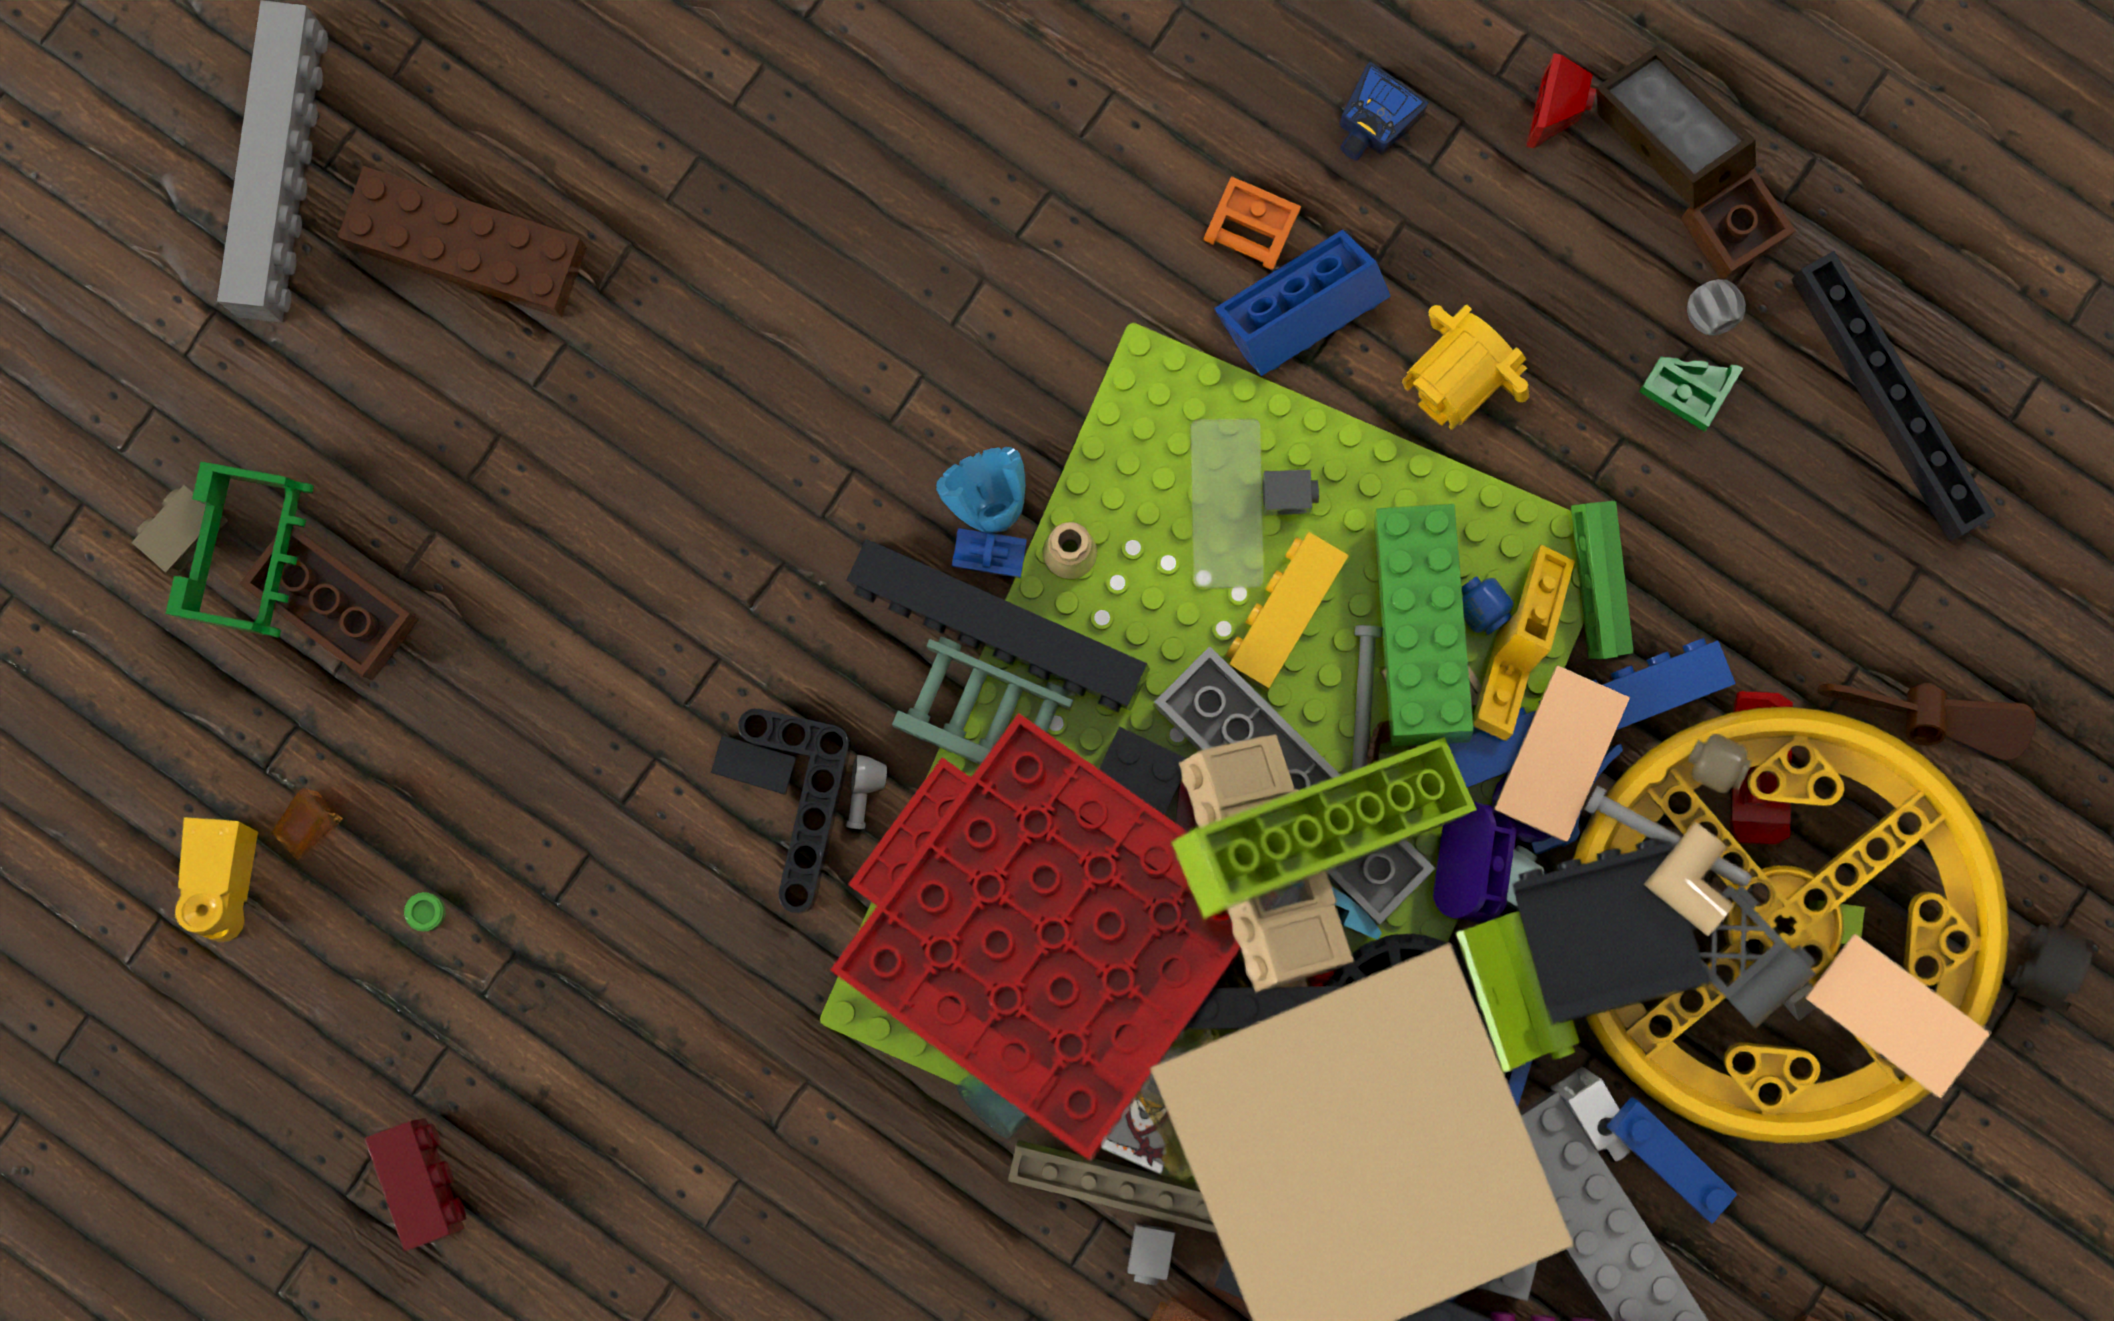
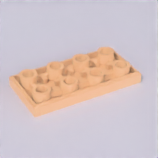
(1561, 753)
(1897, 1015)

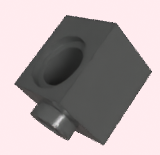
(1289, 492)

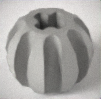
(1716, 307)

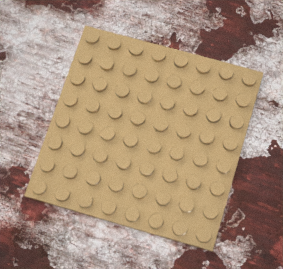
(1363, 1150)

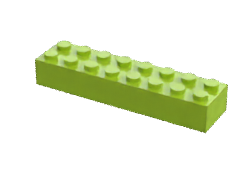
(1322, 827)

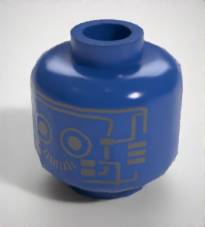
(1485, 605)

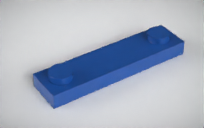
(1671, 1160)

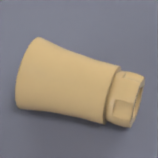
(1070, 564)

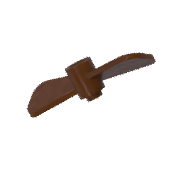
(1987, 726)

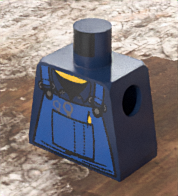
(1378, 113)

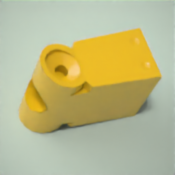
(214, 876)

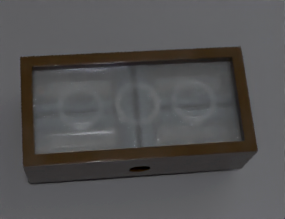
(1676, 127)

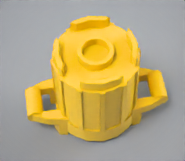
(1464, 368)

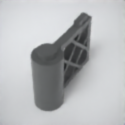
(1774, 974)

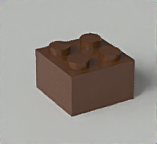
(1738, 225)

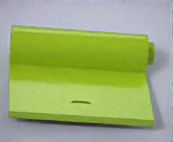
(1511, 993)

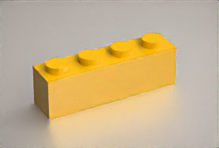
(1287, 611)

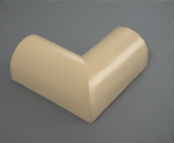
(1681, 884)

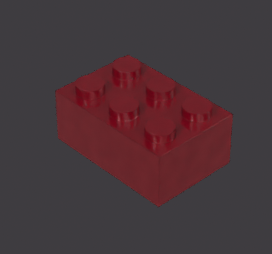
(416, 1183)

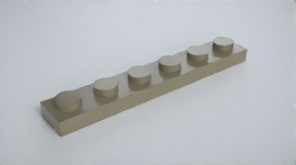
(1110, 1185)

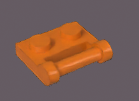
(1258, 212)

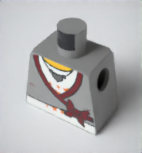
(1137, 1139)

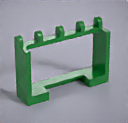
(211, 490)

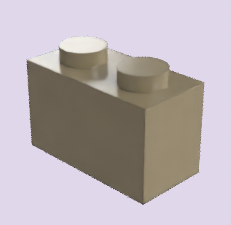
(173, 532)

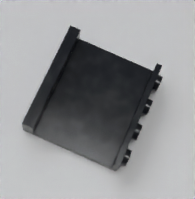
(1605, 935)

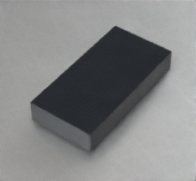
(753, 765)

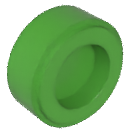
(424, 912)

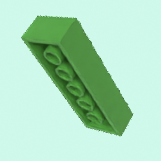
(1423, 625)

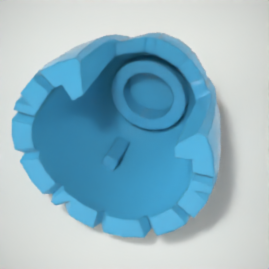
(986, 489)

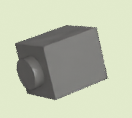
(1150, 1253)

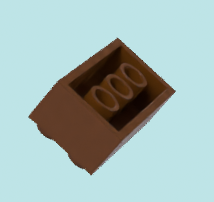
(335, 605)

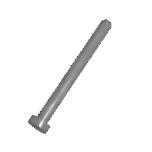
(1364, 693)
(1653, 830)

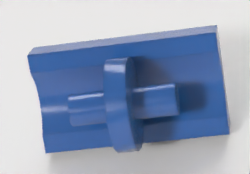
(989, 553)

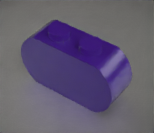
(1475, 865)

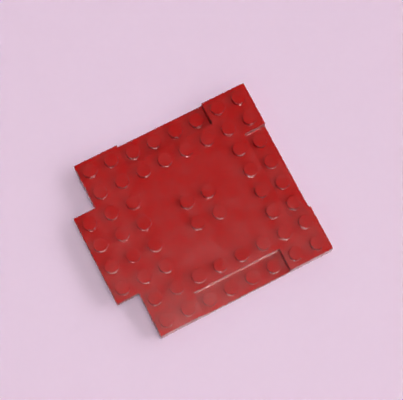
(1038, 932)

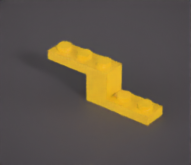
(1523, 642)

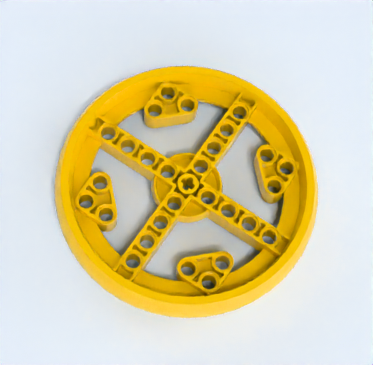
(1972, 904)

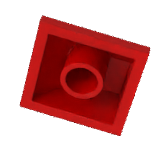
(1560, 100)

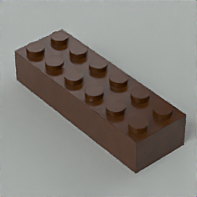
(462, 242)

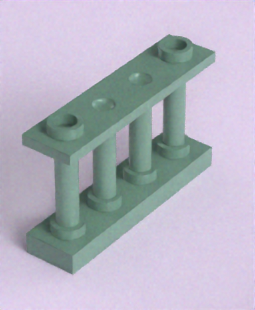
(952, 735)

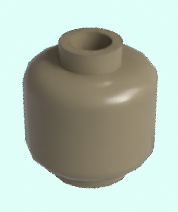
(1719, 763)

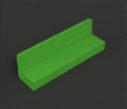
(1602, 579)

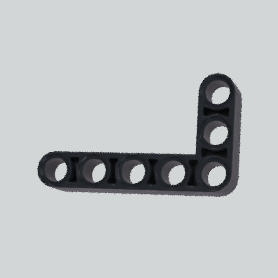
(810, 798)

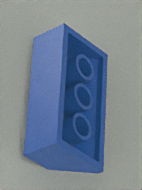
(1303, 302)

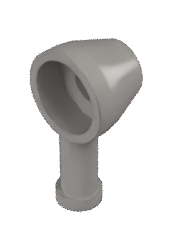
(867, 777)

